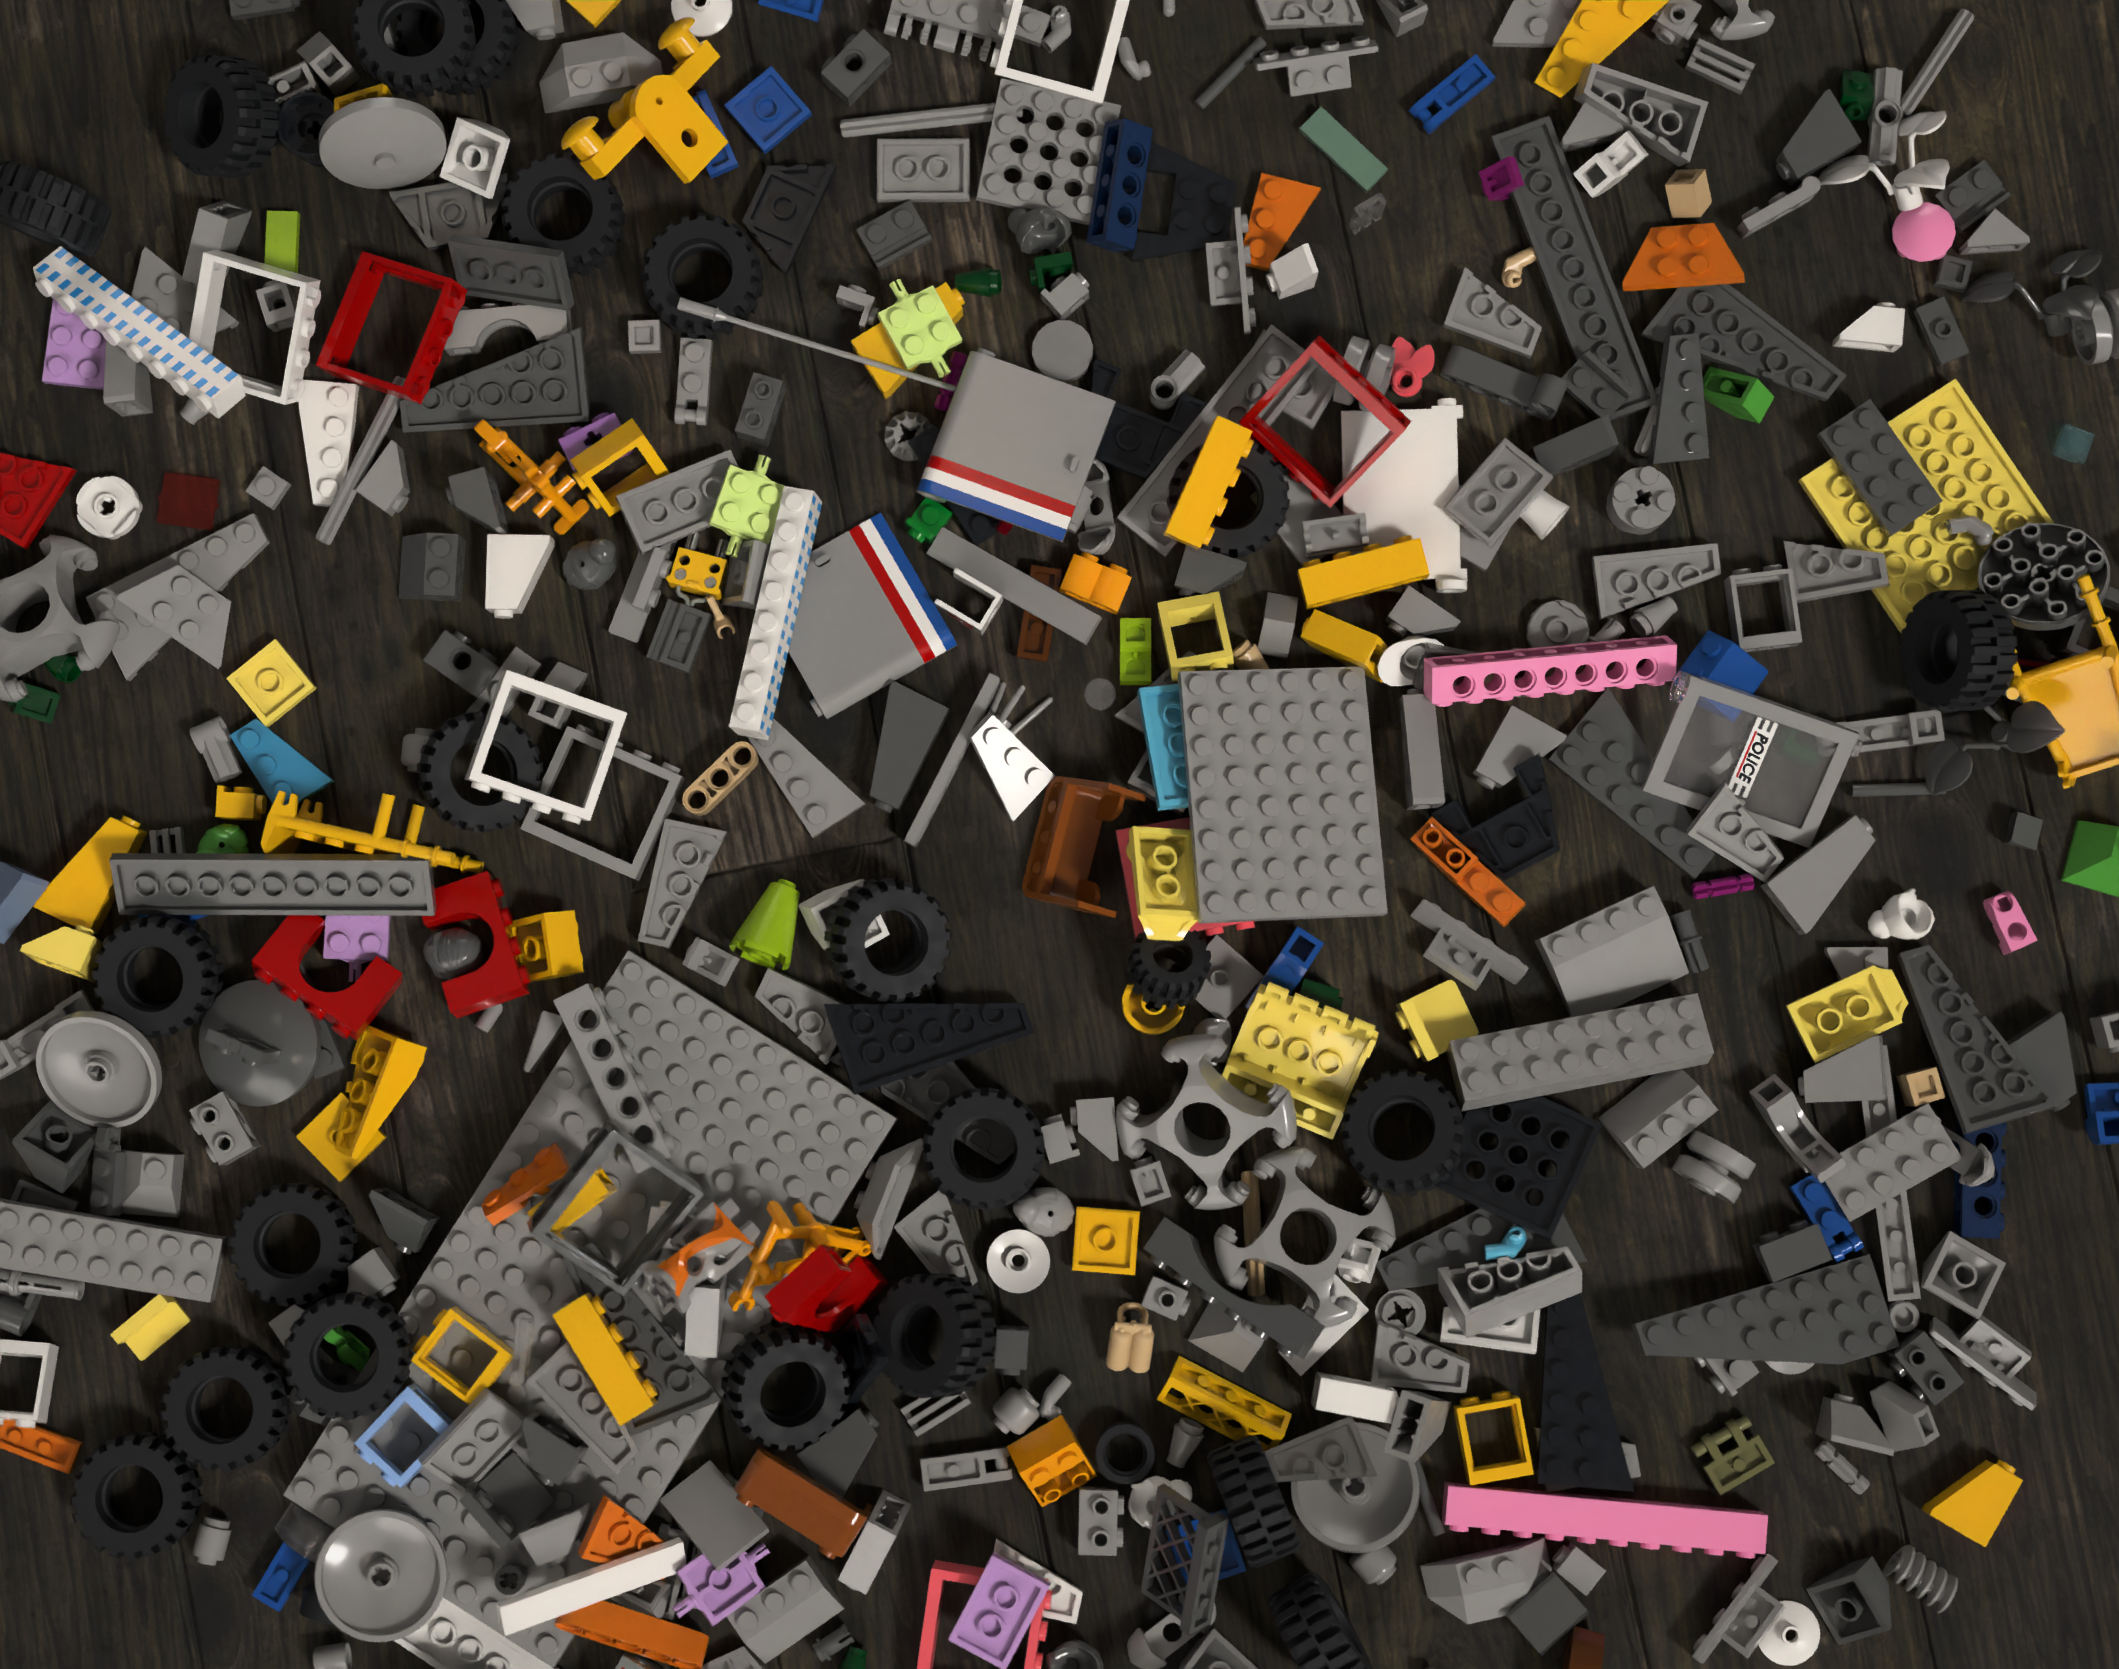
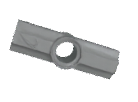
(1882, 135)

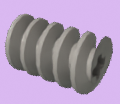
(1924, 1576)

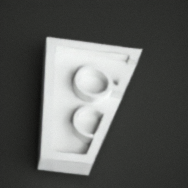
(1329, 1335)
(1065, 1596)

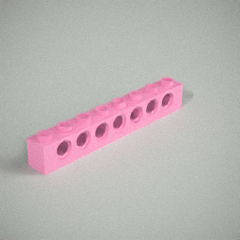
(1444, 670)

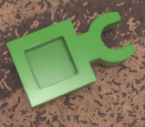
(349, 1348)

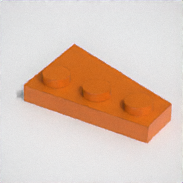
(1274, 216)
(535, 1178)

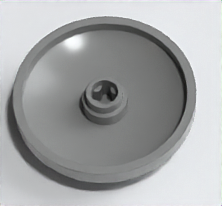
(382, 143)
(98, 1069)
(1361, 1511)
(381, 1575)

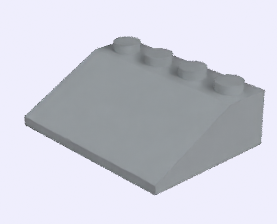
(1613, 954)

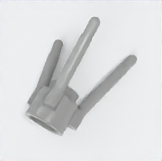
(1002, 718)

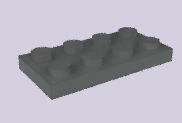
(511, 272)
(1879, 468)

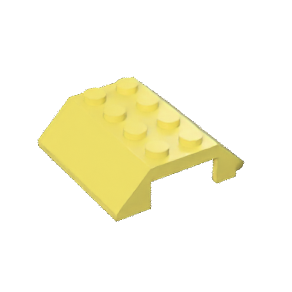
(1305, 1050)

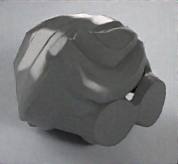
(454, 952)
(1074, 1655)

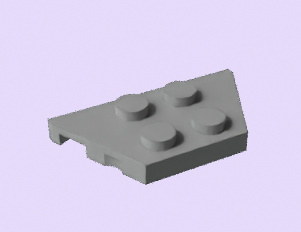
(1534, 23)
(168, 295)
(183, 610)

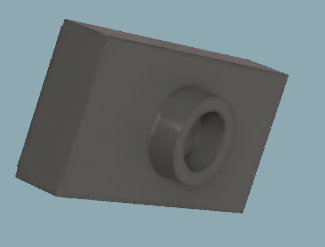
(1941, 331)

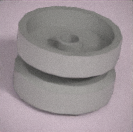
(2099, 337)
(1376, 371)
(1712, 1169)

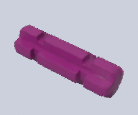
(957, 363)
(1722, 886)

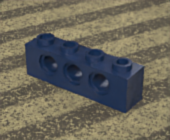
(1119, 185)
(1965, 1218)

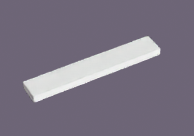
(590, 1586)

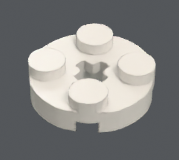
(90, 507)

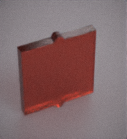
(188, 501)

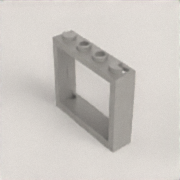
(636, 759)

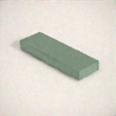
(1343, 149)

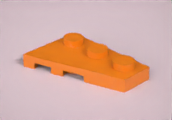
(615, 1534)

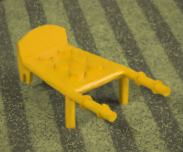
(2082, 698)
(286, 830)

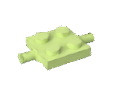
(920, 328)
(747, 505)

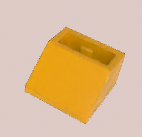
(1051, 1461)

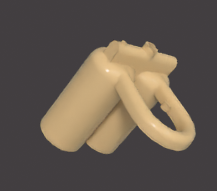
(1130, 1342)

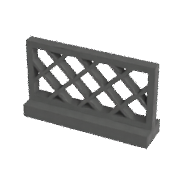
(1202, 1568)

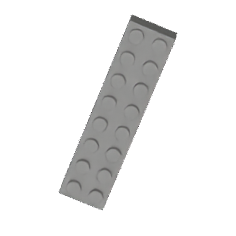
(1579, 1052)
(110, 1251)

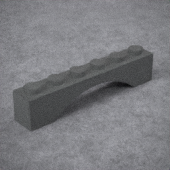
(1284, 1323)

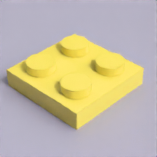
(271, 683)

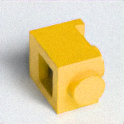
(239, 804)

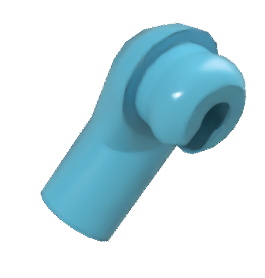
(1509, 1246)

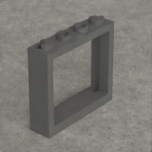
(575, 1179)

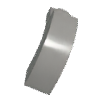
(1794, 1131)

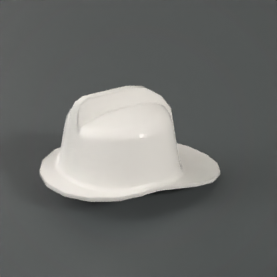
(1401, 660)

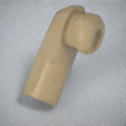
(1514, 265)

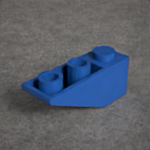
(1291, 961)

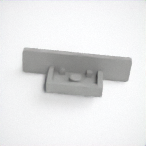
(1317, 68)
(1228, 273)
(641, 592)
(1463, 951)
(1989, 1352)
(1747, 1616)

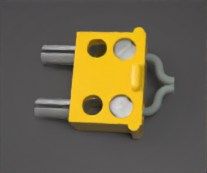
(697, 575)

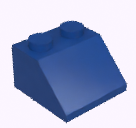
(1724, 663)

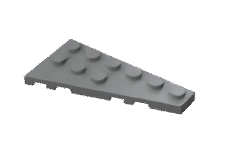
(209, 559)

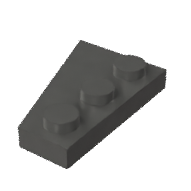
(1322, 1455)

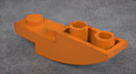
(1467, 872)

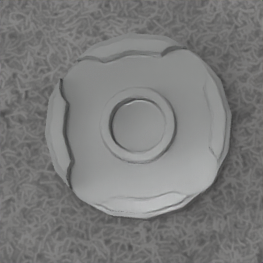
(1062, 350)
(1556, 625)

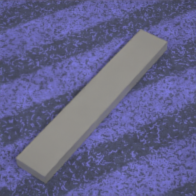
(1015, 586)
(952, 761)

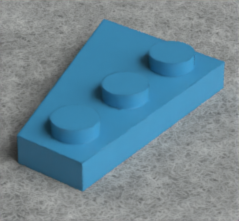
(277, 763)

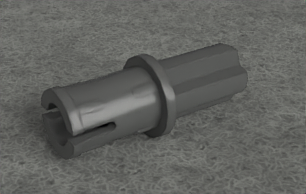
(1690, 941)

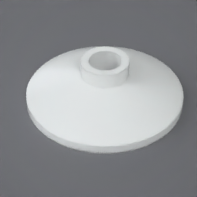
(708, 18)
(1015, 1278)
(1805, 1643)

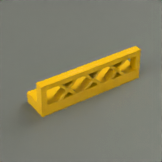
(1227, 1403)

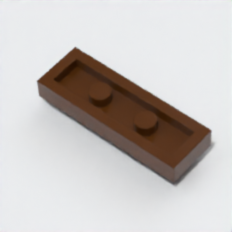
(1035, 633)

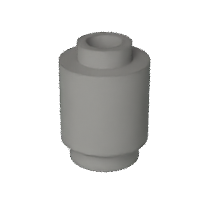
(211, 1540)

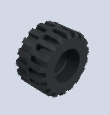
(1165, 986)

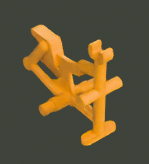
(532, 478)
(813, 1232)

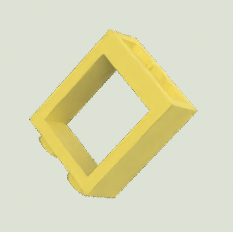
(1194, 610)

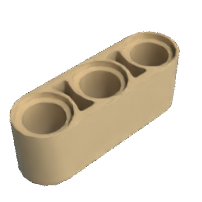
(736, 774)

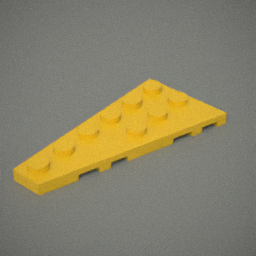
(1590, 37)

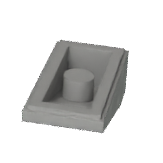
(546, 1033)

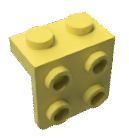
(1436, 1019)

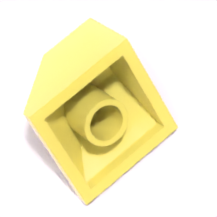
(66, 951)

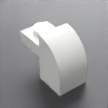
(1611, 165)

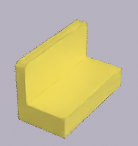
(152, 1326)

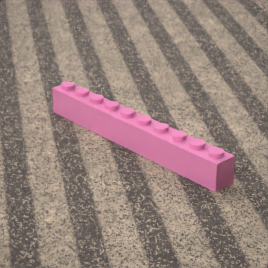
(1604, 1518)

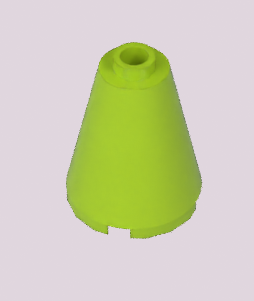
(770, 927)

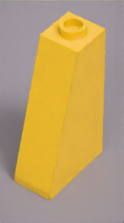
(878, 347)
(85, 885)

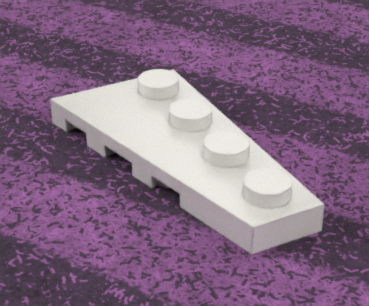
(328, 434)

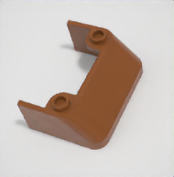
(1068, 839)
(800, 1503)

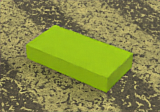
(282, 239)

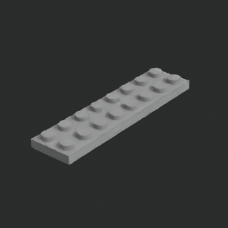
(1259, 370)

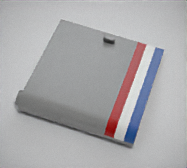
(1014, 444)
(863, 618)

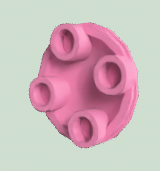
(1924, 233)

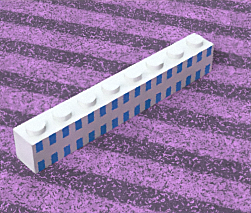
(139, 332)
(775, 613)

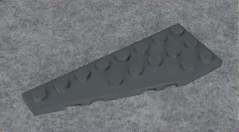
(1806, 1318)

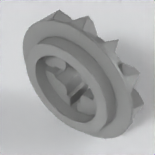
(894, 433)
(1405, 1299)

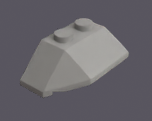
(595, 72)
(885, 1194)
(1487, 1581)

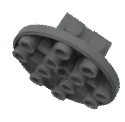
(2037, 573)
(259, 1044)

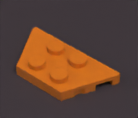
(1683, 258)

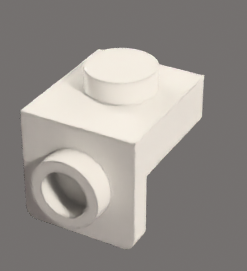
(1359, 1261)

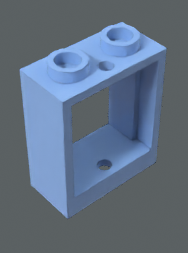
(426, 1409)

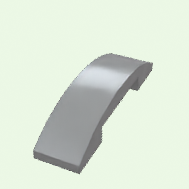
(1898, 730)
(22, 1047)

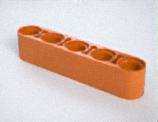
(637, 1634)

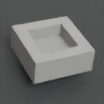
(1032, 25)
(644, 336)
(268, 488)

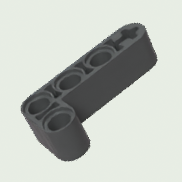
(1504, 383)

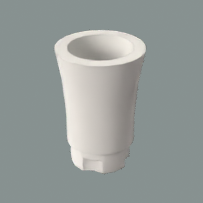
(1544, 514)

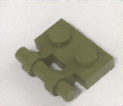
(1738, 1463)

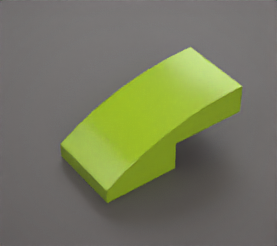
(1135, 651)

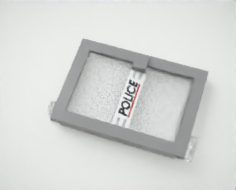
(1767, 753)

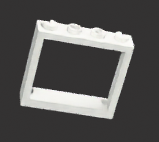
(1007, 31)
(207, 311)
(561, 697)

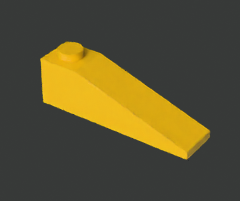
(381, 1077)

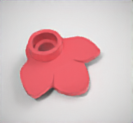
(1410, 364)

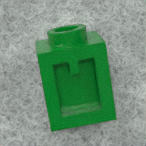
(927, 521)

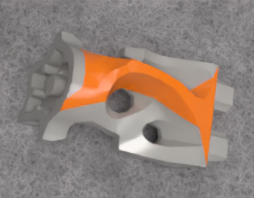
(671, 1280)

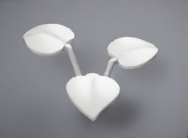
(1907, 183)

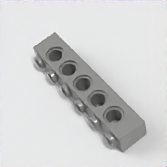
(571, 1009)

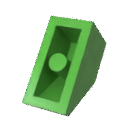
(1737, 394)

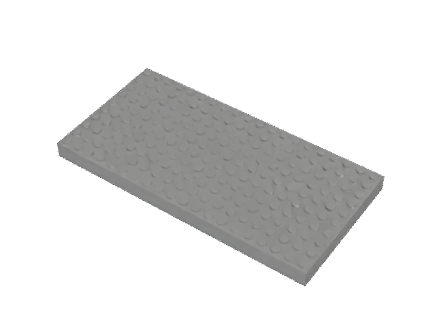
(745, 1127)

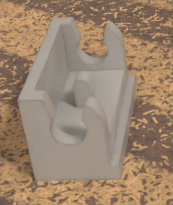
(1335, 535)

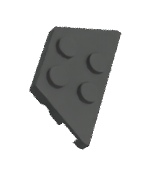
(450, 209)

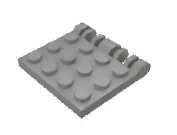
(968, 17)

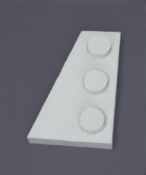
(1515, 1335)

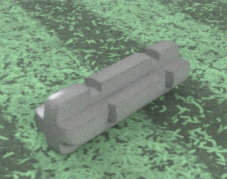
(1842, 1467)

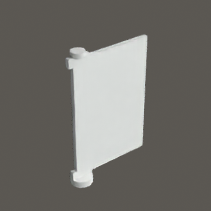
(1409, 485)

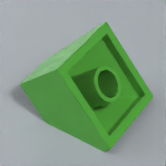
(2093, 858)

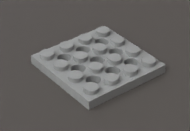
(1005, 127)

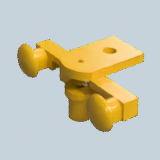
(659, 111)

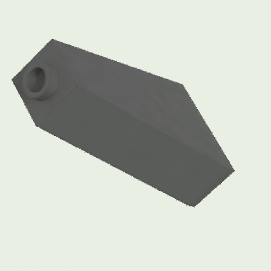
(905, 741)

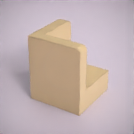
(1688, 193)
(1920, 1086)

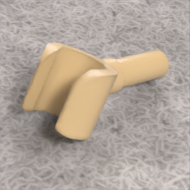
(720, 620)

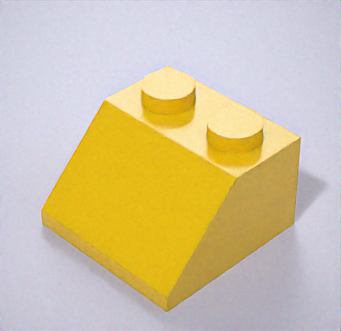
(549, 944)

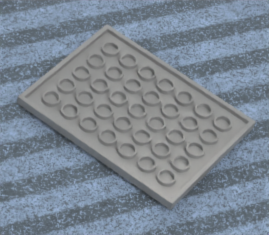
(1281, 794)

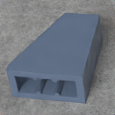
(17, 896)

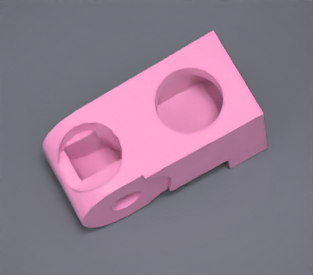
(2008, 922)

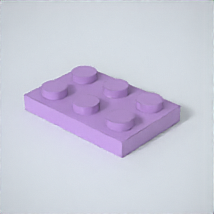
(73, 352)
(999, 1611)

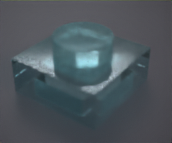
(2073, 444)

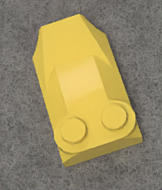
(1163, 881)
(1848, 1011)

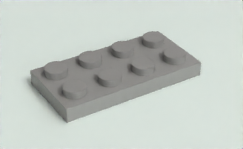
(674, 503)
(1892, 1162)

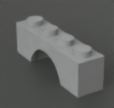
(476, 325)
(368, 1274)

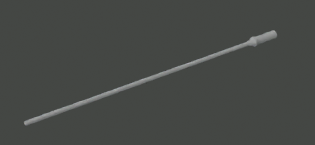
(717, 315)

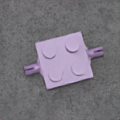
(356, 940)
(720, 1592)

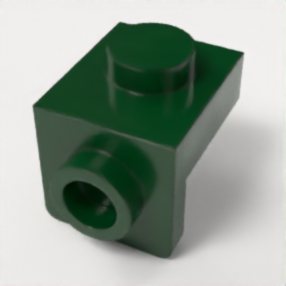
(1856, 94)

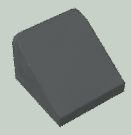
(2023, 831)

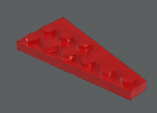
(28, 495)

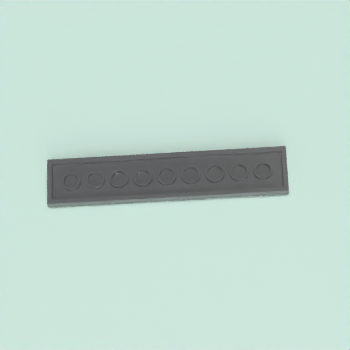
(1572, 257)
(273, 884)

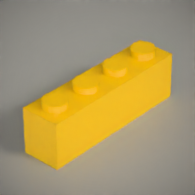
(1208, 482)
(1362, 573)
(605, 1358)

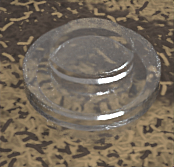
(1100, 694)

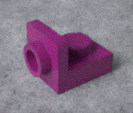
(1501, 179)

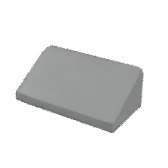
(647, 1599)

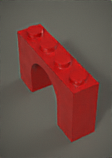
(502, 975)
(347, 1010)
(825, 1291)

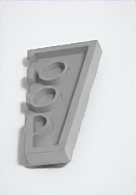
(1643, 576)

